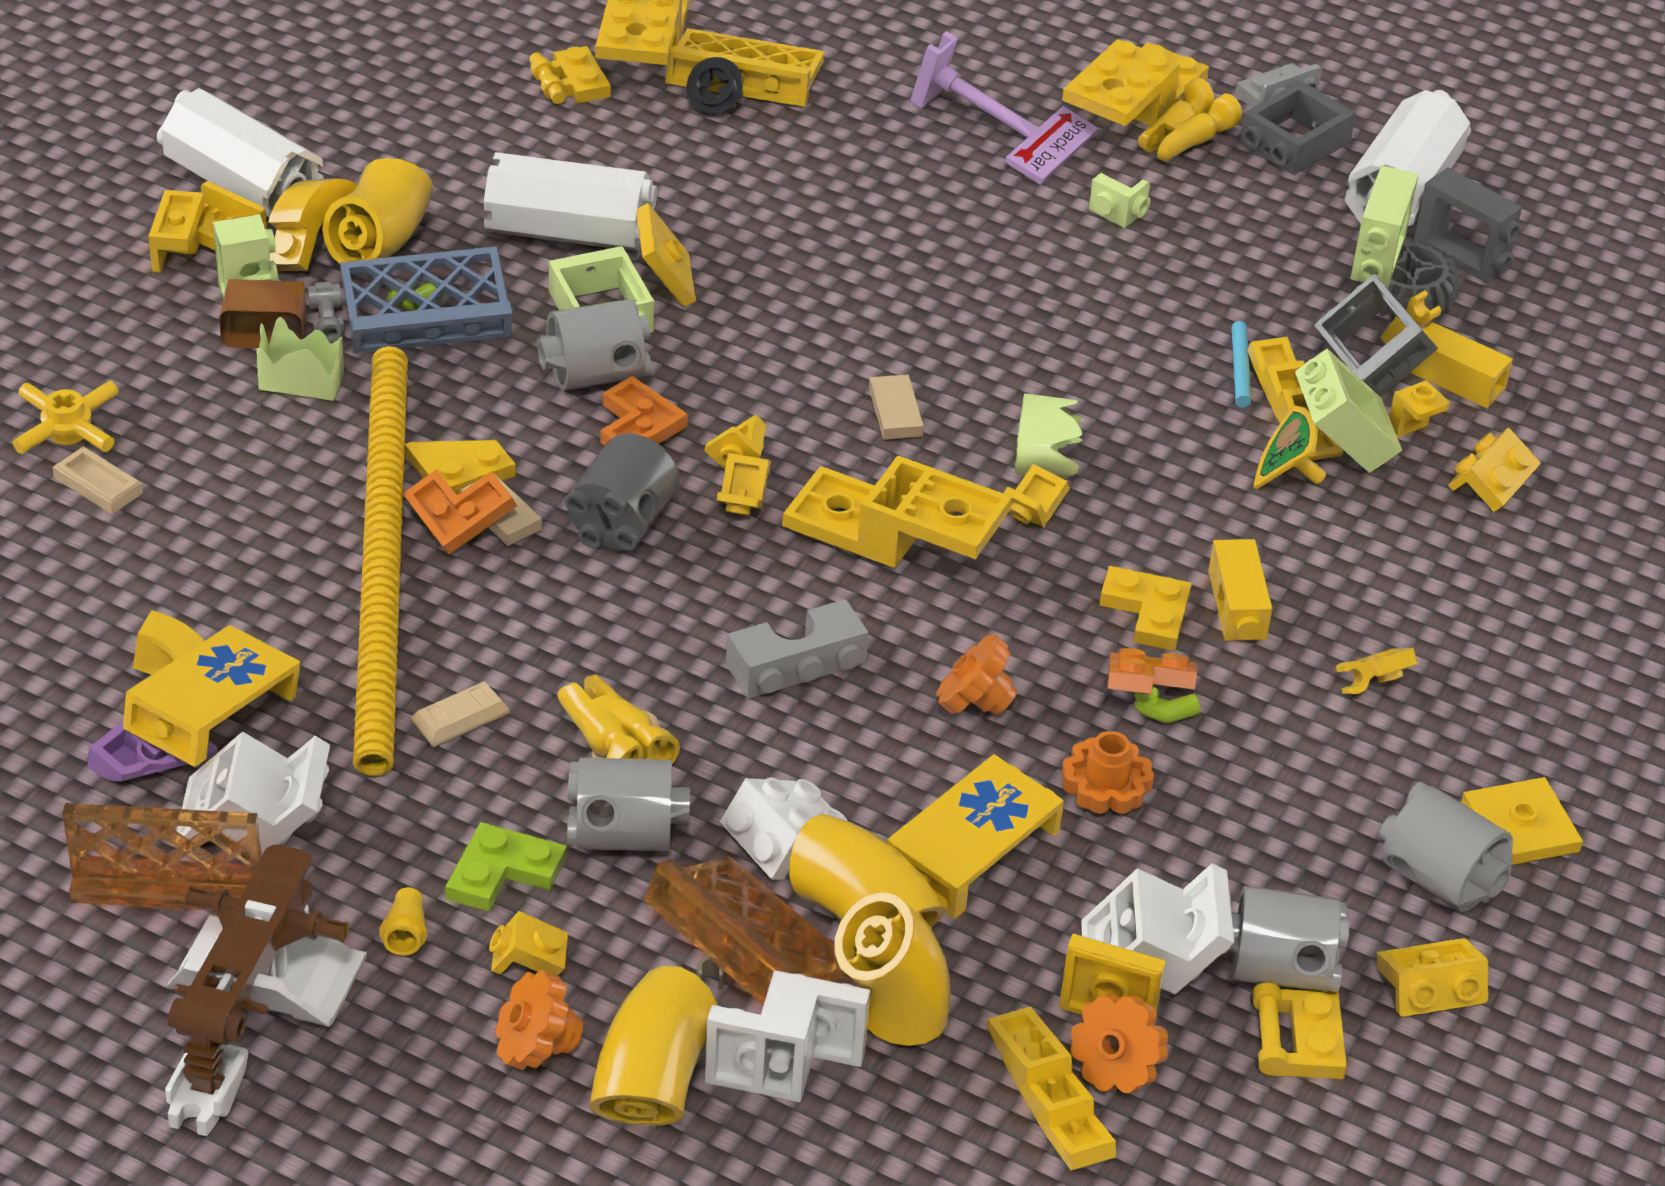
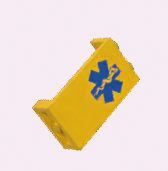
(204, 688)
(975, 828)

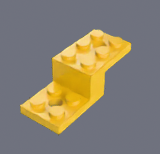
(641, 30)
(1133, 82)
(902, 506)

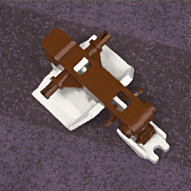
(255, 958)

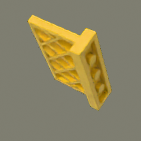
(763, 74)

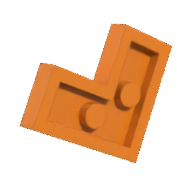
(641, 412)
(458, 517)
(1136, 673)

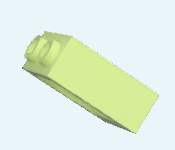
(1384, 225)
(610, 270)
(1348, 411)

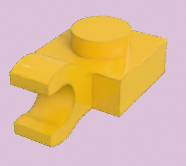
(1419, 313)
(1384, 665)

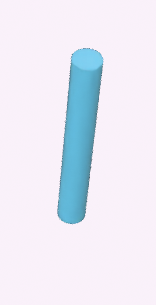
(1241, 364)

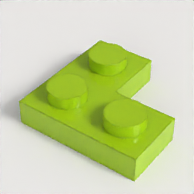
(502, 855)

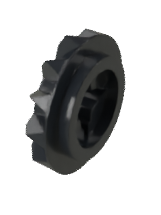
(701, 79)

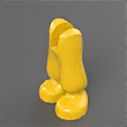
(1191, 121)
(615, 725)

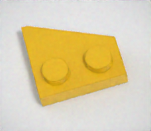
(460, 461)

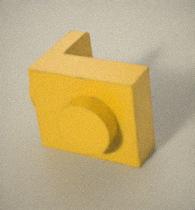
(1415, 406)
(743, 440)
(744, 483)
(1037, 496)
(529, 944)

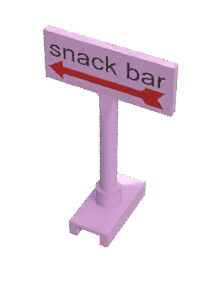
(1045, 146)

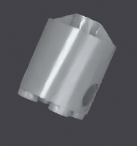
(595, 345)
(639, 799)
(1447, 848)
(1288, 939)

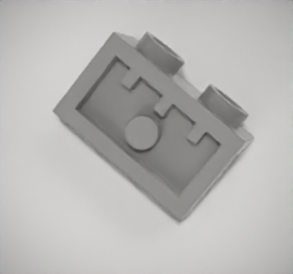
(1266, 85)

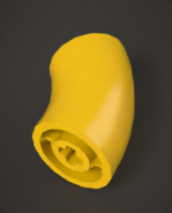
(379, 211)
(842, 863)
(899, 959)
(653, 1049)

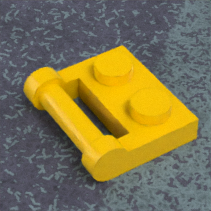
(1314, 1032)

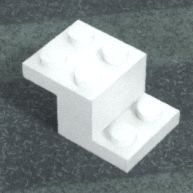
(261, 781)
(1168, 922)
(797, 1023)

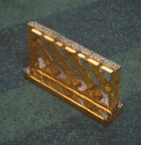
(162, 878)
(722, 927)

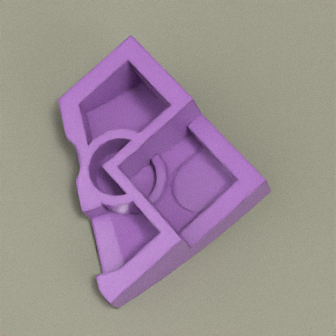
(126, 756)

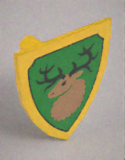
(1289, 447)

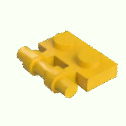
(578, 74)

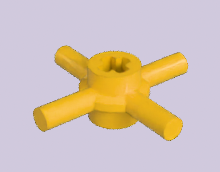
(65, 417)

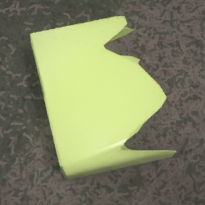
(298, 364)
(1044, 429)

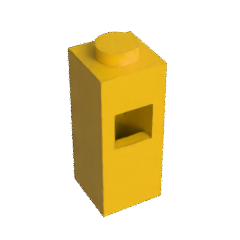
(1464, 366)
(1240, 590)

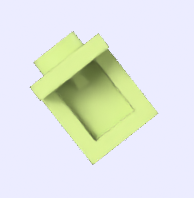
(1119, 201)

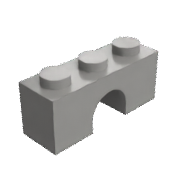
(768, 662)

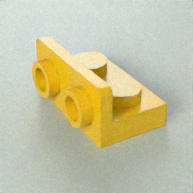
(1435, 976)

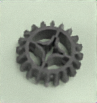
(1420, 270)

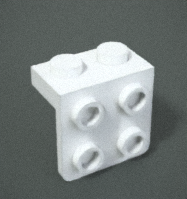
(769, 817)

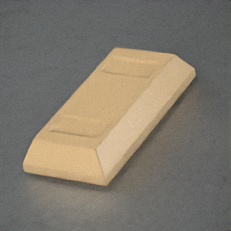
(459, 714)

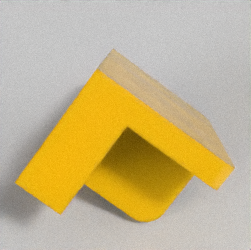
(175, 226)

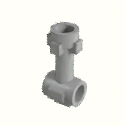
(325, 298)

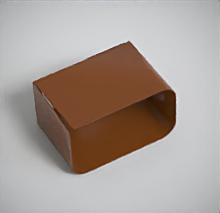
(258, 297)

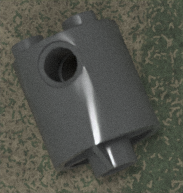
(622, 492)

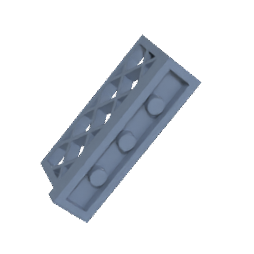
(429, 322)

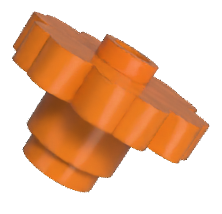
(979, 679)
(1107, 774)
(536, 1022)
(1119, 1043)

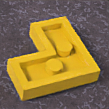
(1155, 598)

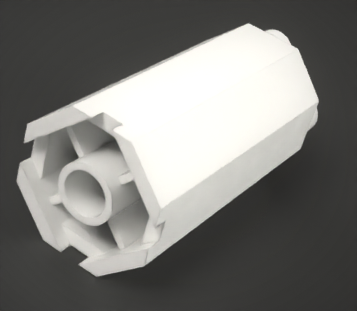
(1419, 138)
(234, 149)
(566, 201)

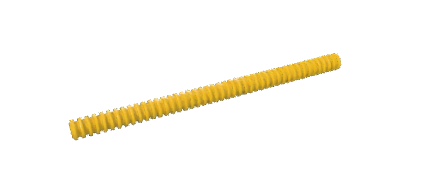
(381, 565)

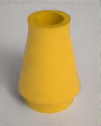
(404, 924)

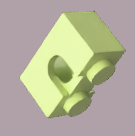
(244, 250)

